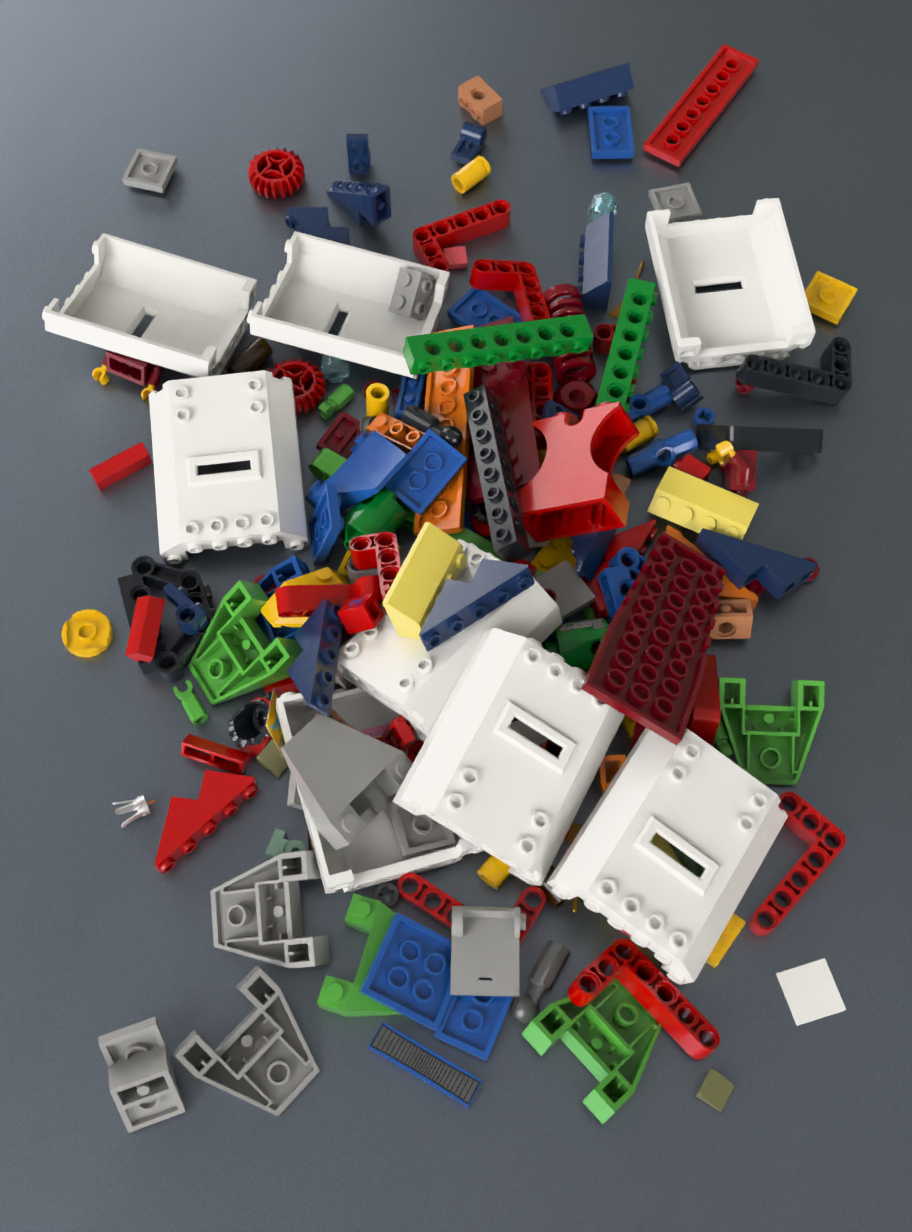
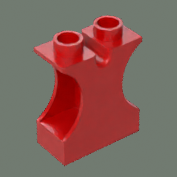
(575, 483)

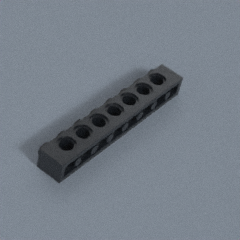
(496, 475)

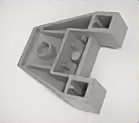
(334, 767)
(262, 913)
(263, 1055)

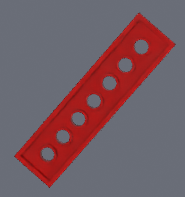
(706, 114)

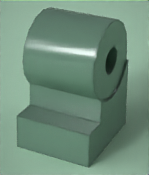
(280, 844)

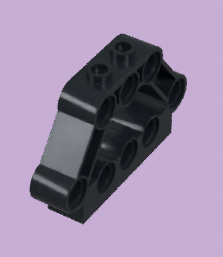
(158, 577)

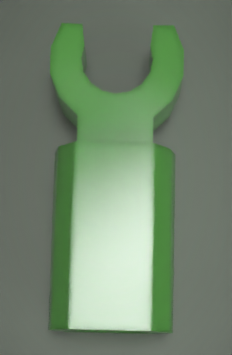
(336, 401)
(192, 704)
(720, 740)

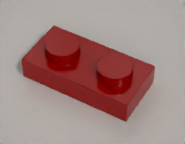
(399, 734)

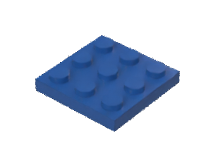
(411, 972)

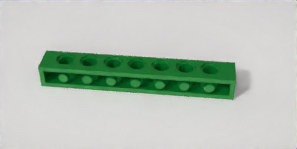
(627, 342)
(497, 344)

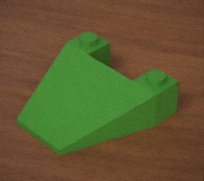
(235, 651)
(771, 739)
(344, 996)
(608, 1036)

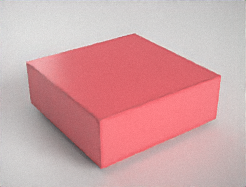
(456, 257)

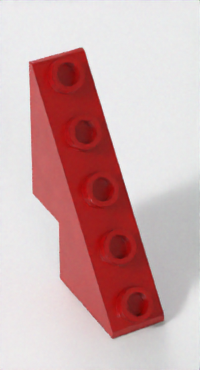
(635, 538)
(193, 819)

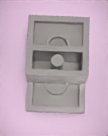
(141, 1074)

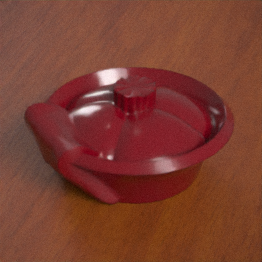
(576, 396)

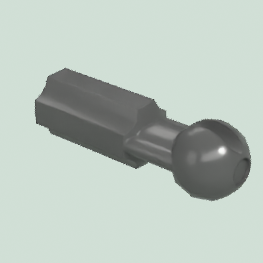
(542, 979)

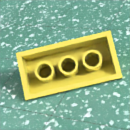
(701, 505)
(421, 578)

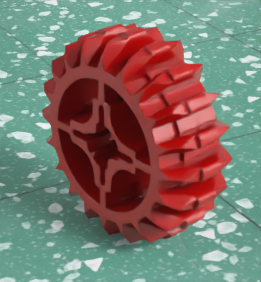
(276, 173)
(302, 376)

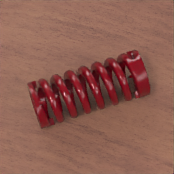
(568, 307)

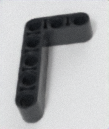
(799, 380)
(760, 438)

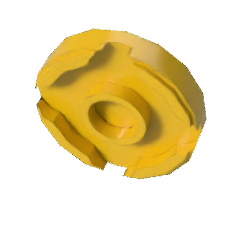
(87, 633)

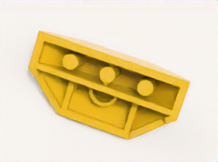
(323, 576)

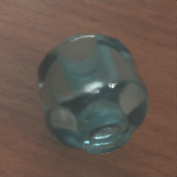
(601, 205)
(335, 369)

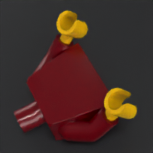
(130, 369)
(738, 467)

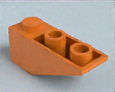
(396, 432)

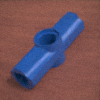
(649, 402)
(674, 447)

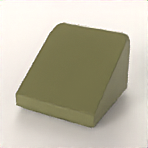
(272, 760)
(715, 1090)

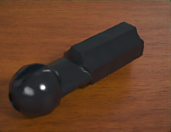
(423, 421)

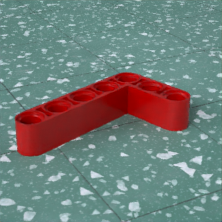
(457, 229)
(515, 277)
(803, 868)
(444, 910)
(646, 993)

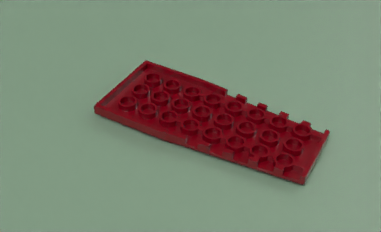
(511, 388)
(659, 640)

